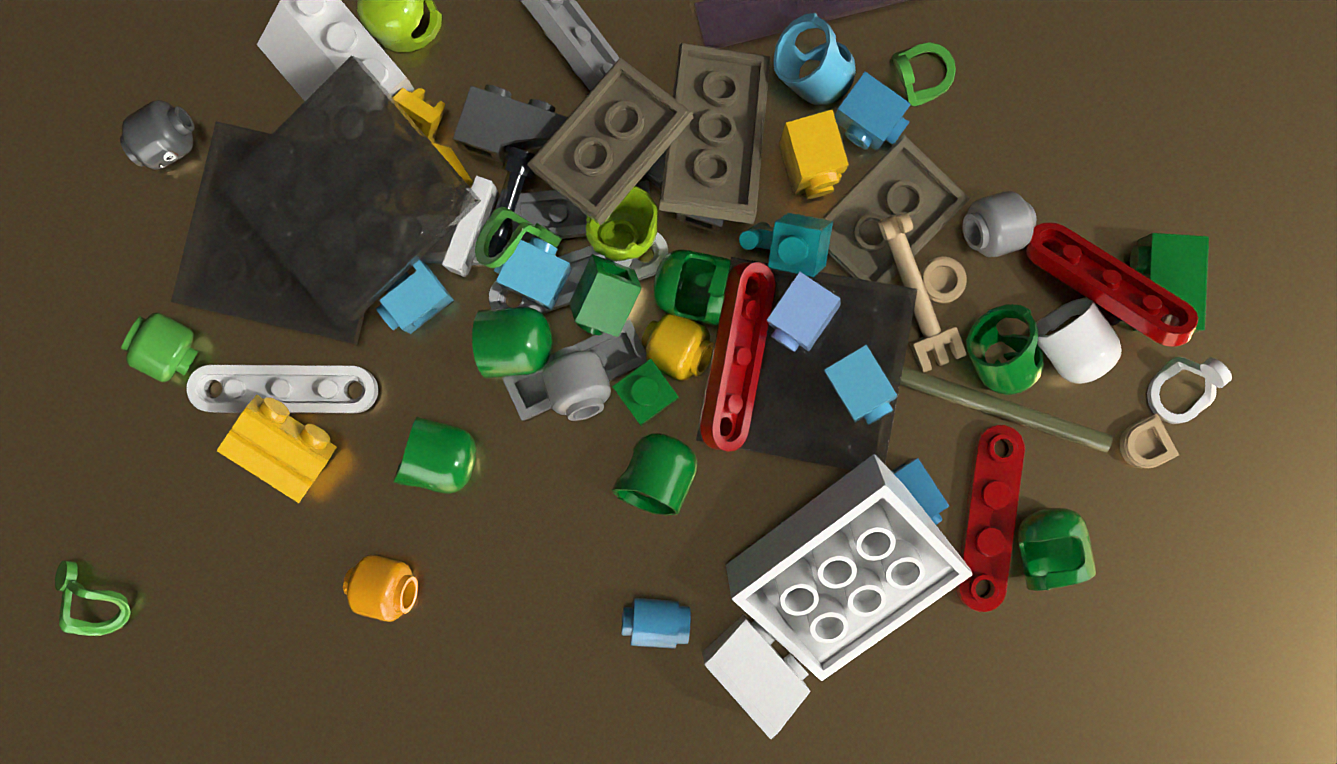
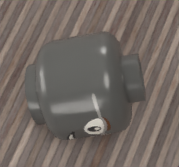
(157, 135)

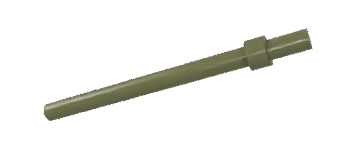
(1005, 409)

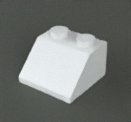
(757, 675)

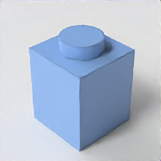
(802, 313)

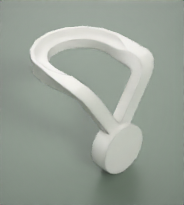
(1215, 375)

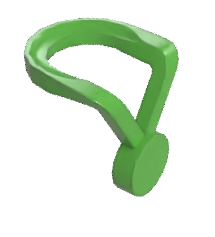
(907, 78)
(492, 226)
(66, 582)

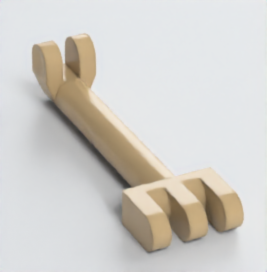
(893, 230)

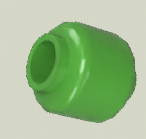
(159, 347)

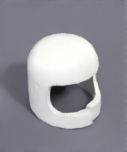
(1082, 348)

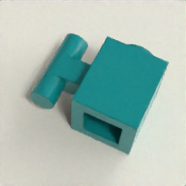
(794, 243)

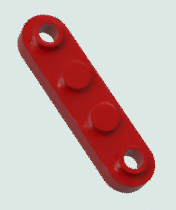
(1112, 284)
(737, 356)
(991, 516)

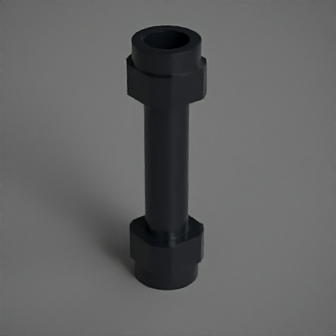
(517, 170)

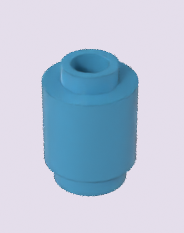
(656, 623)

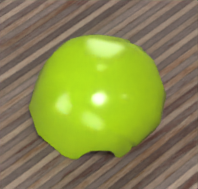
(628, 229)

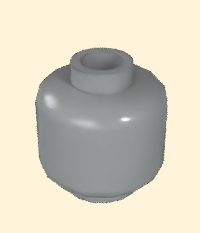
(999, 224)
(576, 383)

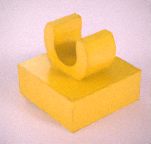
(421, 113)

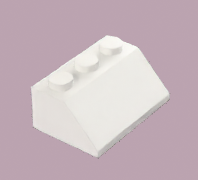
(315, 38)

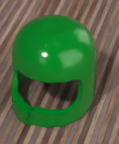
(692, 285)
(511, 341)
(1024, 363)
(437, 457)
(661, 469)
(1055, 549)

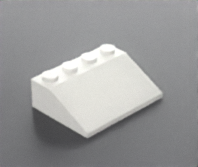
(846, 569)

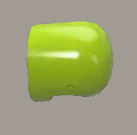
(395, 20)

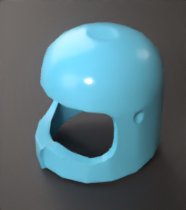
(832, 76)

